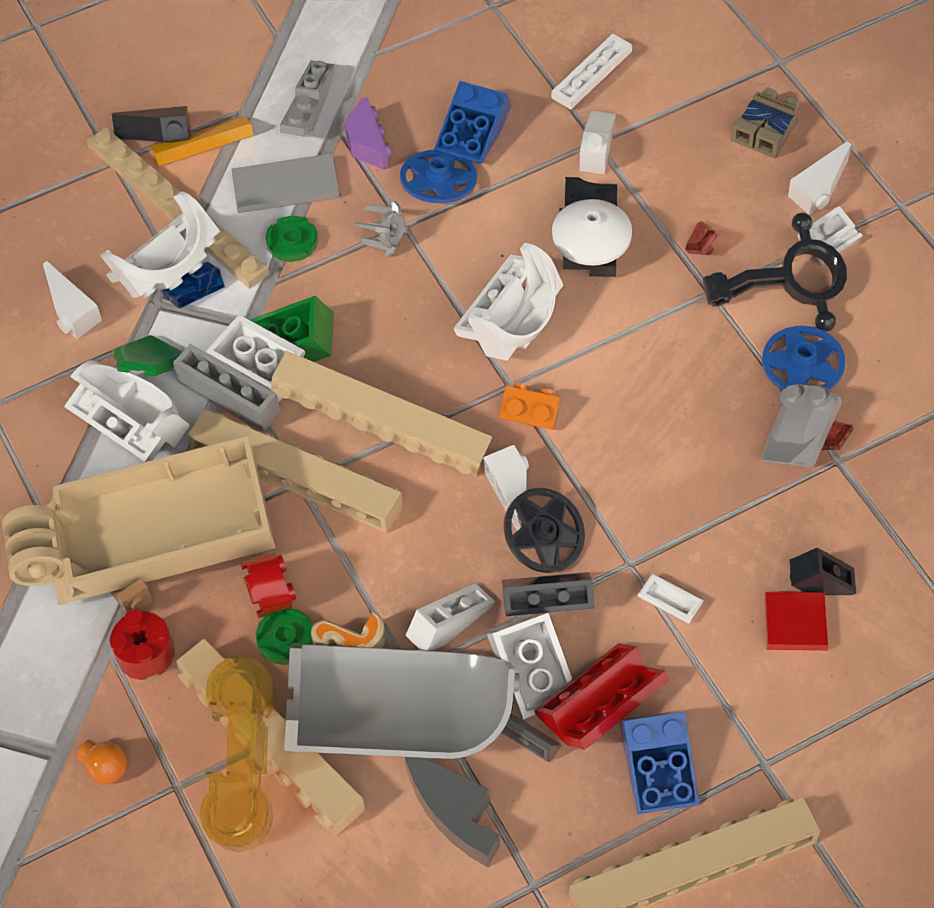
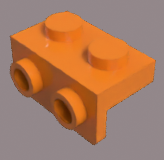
(529, 406)

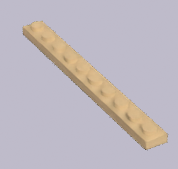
(161, 193)

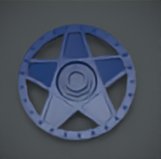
(438, 175)
(803, 358)

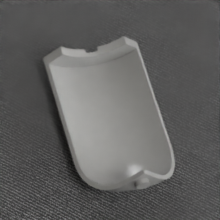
(396, 701)

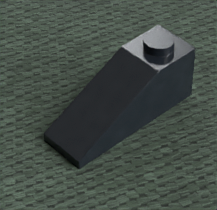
(153, 124)

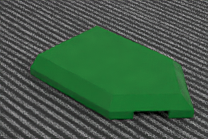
(146, 355)

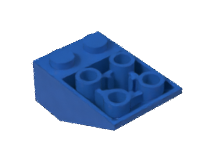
(473, 122)
(659, 761)

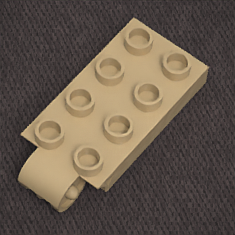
(142, 522)

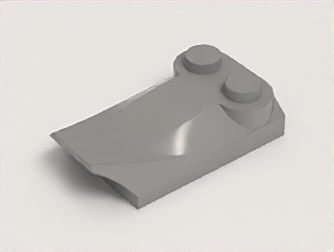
(801, 425)

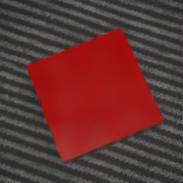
(796, 621)

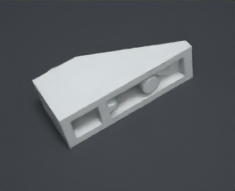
(596, 142)
(816, 184)
(74, 309)
(507, 476)
(446, 618)

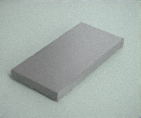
(285, 183)

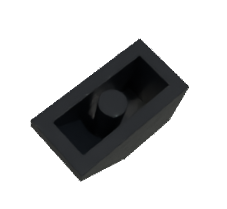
(822, 573)

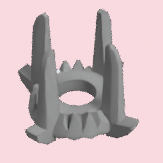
(390, 215)

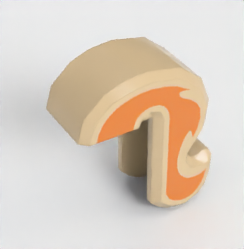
(332, 634)

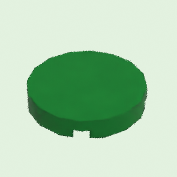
(291, 238)
(279, 630)

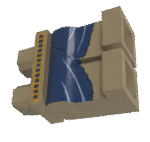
(766, 121)

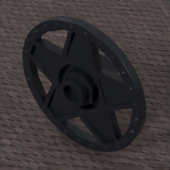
(544, 530)

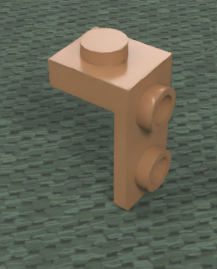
(133, 597)

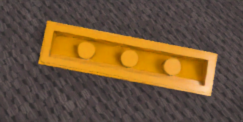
(202, 141)

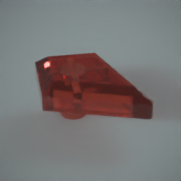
(701, 240)
(837, 436)

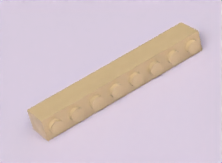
(380, 413)
(306, 473)
(305, 772)
(699, 860)

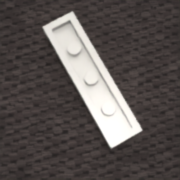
(591, 71)

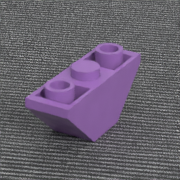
(366, 136)

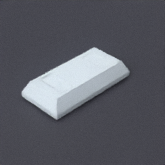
(670, 598)

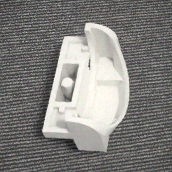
(166, 254)
(507, 314)
(126, 409)

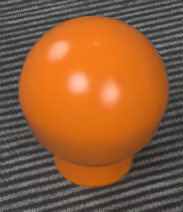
(102, 761)

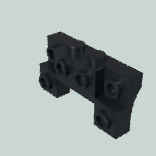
(577, 190)

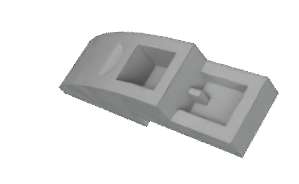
(309, 99)

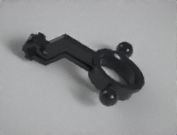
(721, 290)

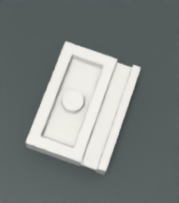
(835, 230)

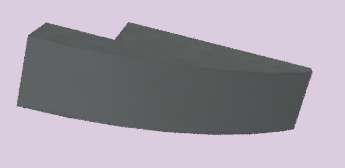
(454, 807)

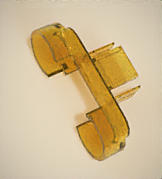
(235, 808)

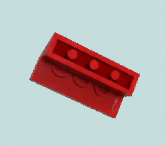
(601, 696)

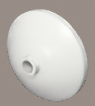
(591, 232)

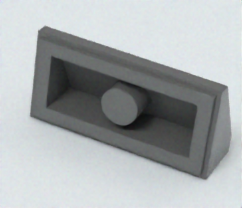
(531, 738)

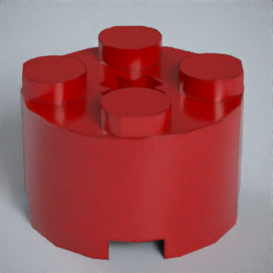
(267, 583)
(142, 644)

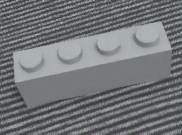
(227, 387)

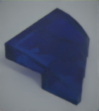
(196, 285)

